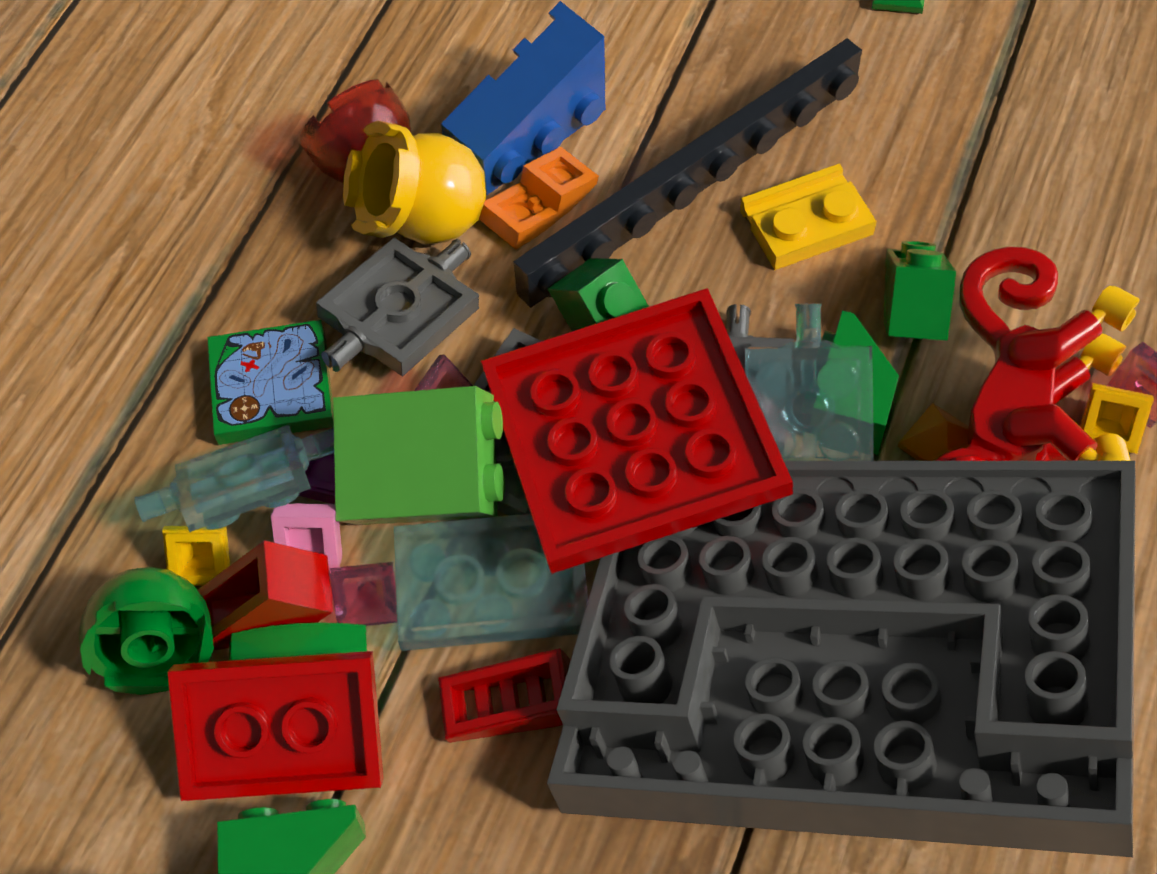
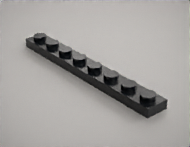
(689, 171)

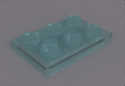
(481, 584)

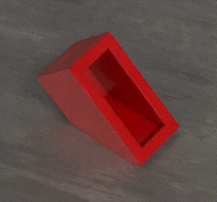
(268, 589)

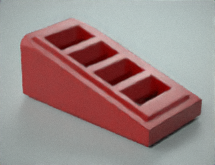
(506, 674)

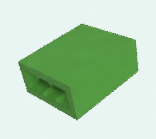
(417, 456)

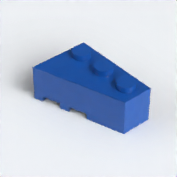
(535, 101)

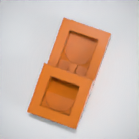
(544, 195)

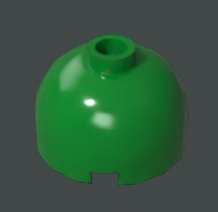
(142, 627)

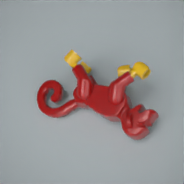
(1036, 367)

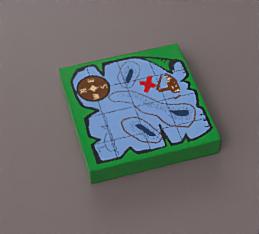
(269, 381)

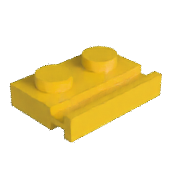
(807, 216)

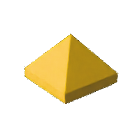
(1117, 413)
(197, 553)

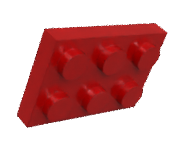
(276, 726)

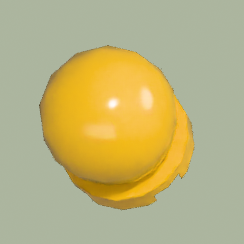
(413, 185)

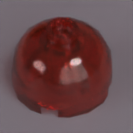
(342, 130)

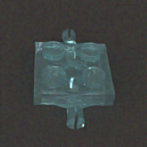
(815, 393)
(238, 479)

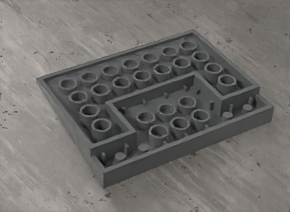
(872, 661)

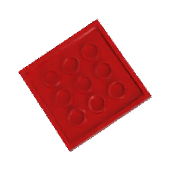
(634, 430)

